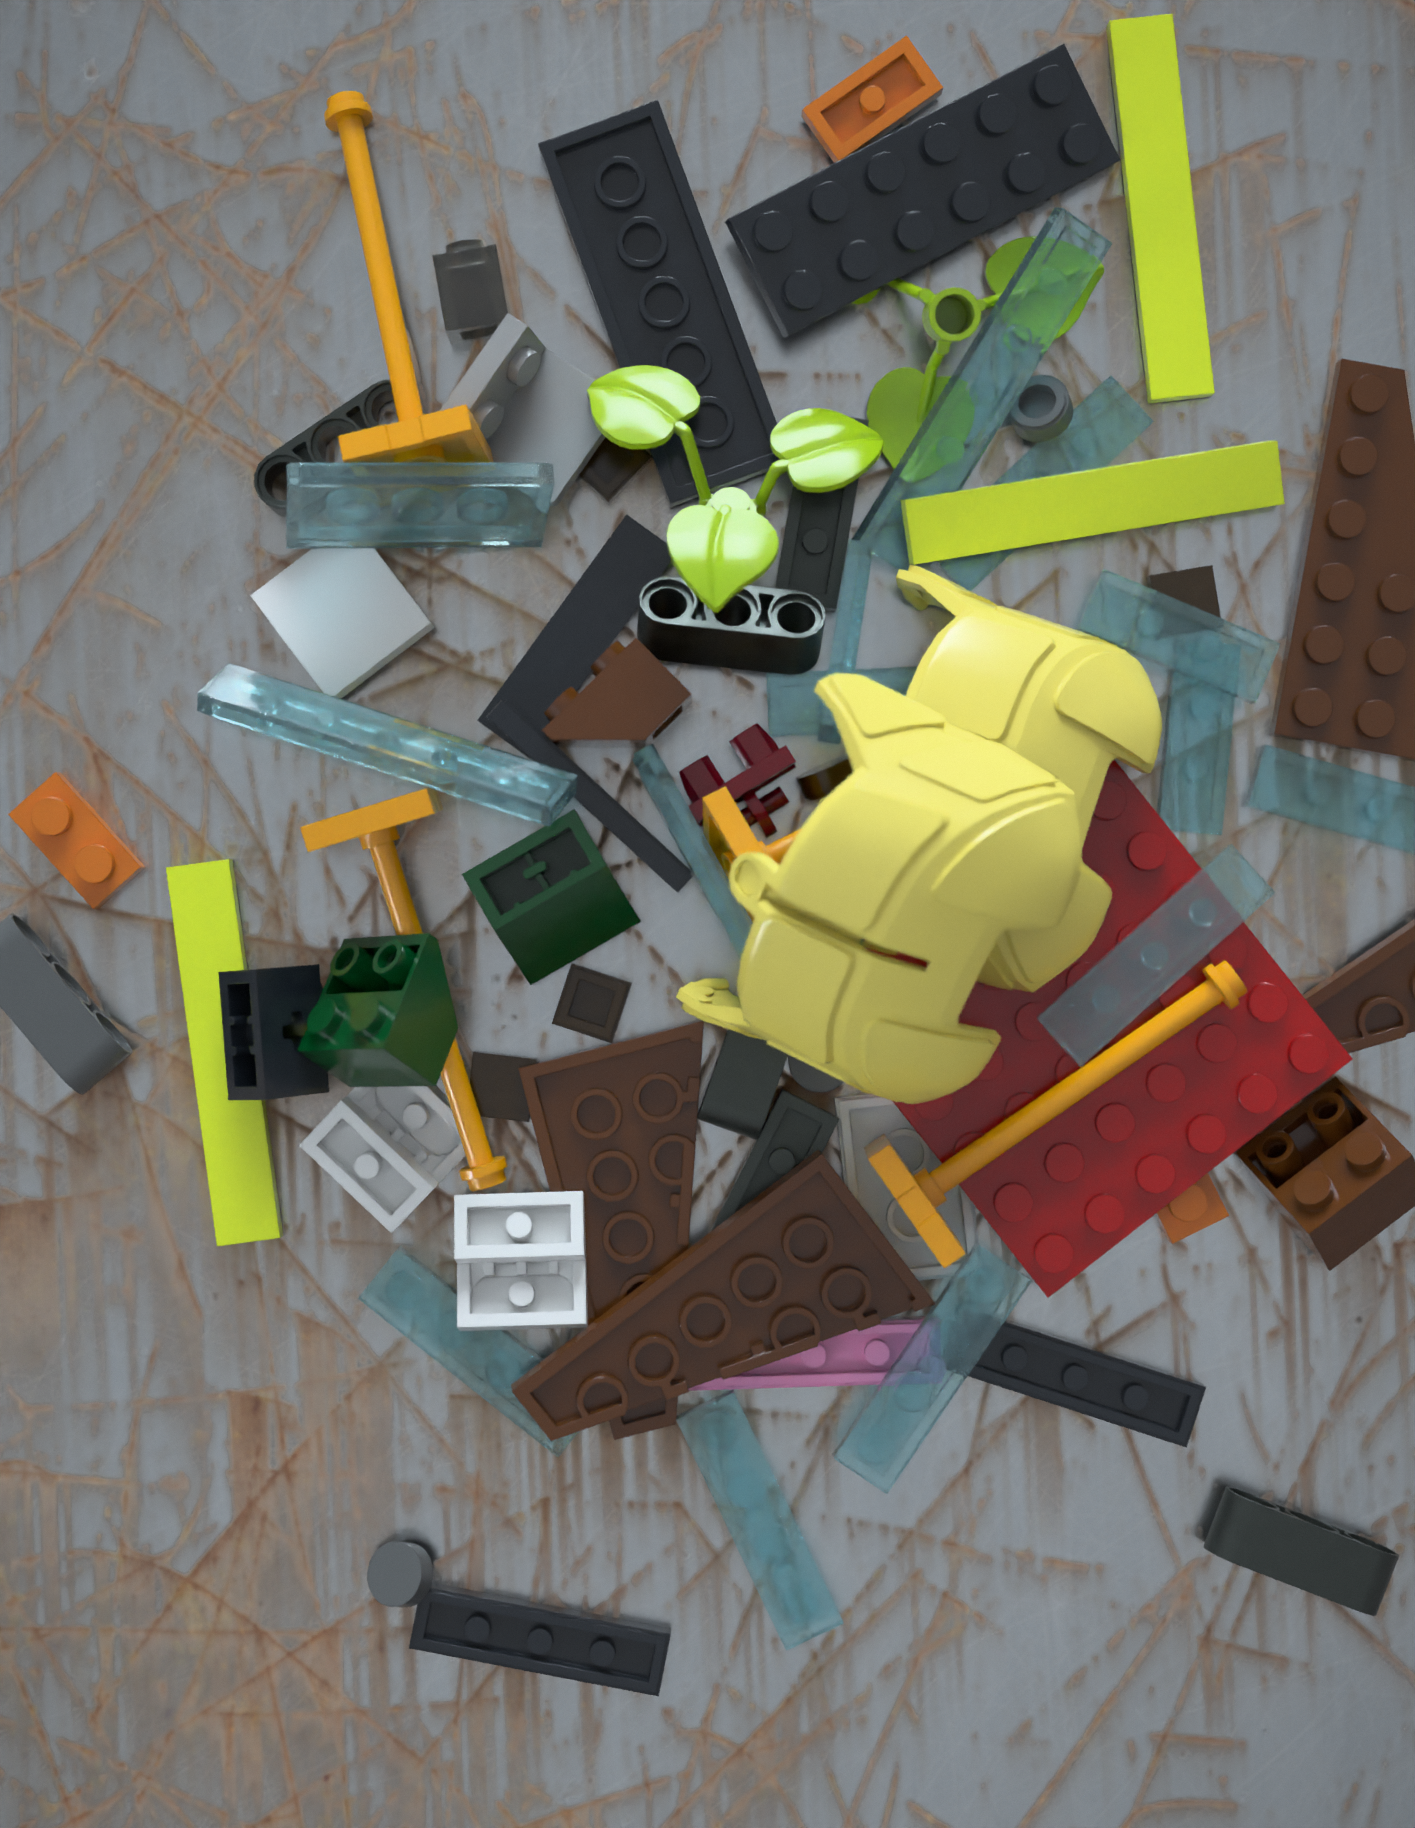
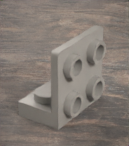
(530, 404)

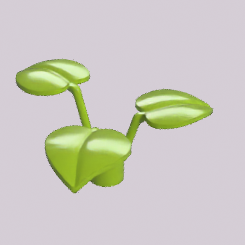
(906, 394)
(725, 537)

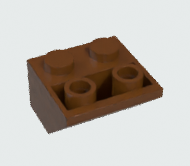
(622, 706)
(1332, 1172)

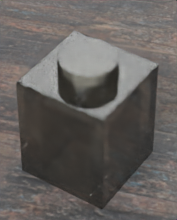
(470, 290)

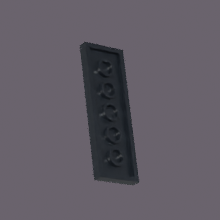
(922, 190)
(662, 289)

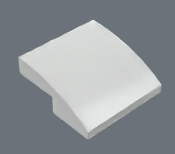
(342, 615)
(388, 1147)
(520, 1261)

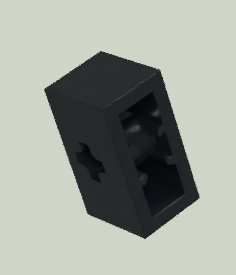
(263, 1029)

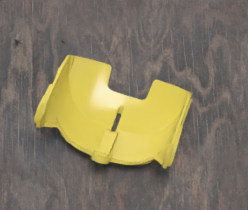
(1057, 703)
(920, 853)

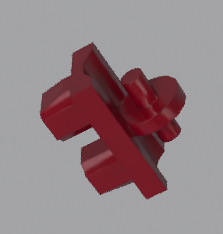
(763, 765)

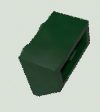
(551, 897)
(383, 1013)

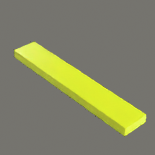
(1160, 208)
(1092, 502)
(232, 1130)

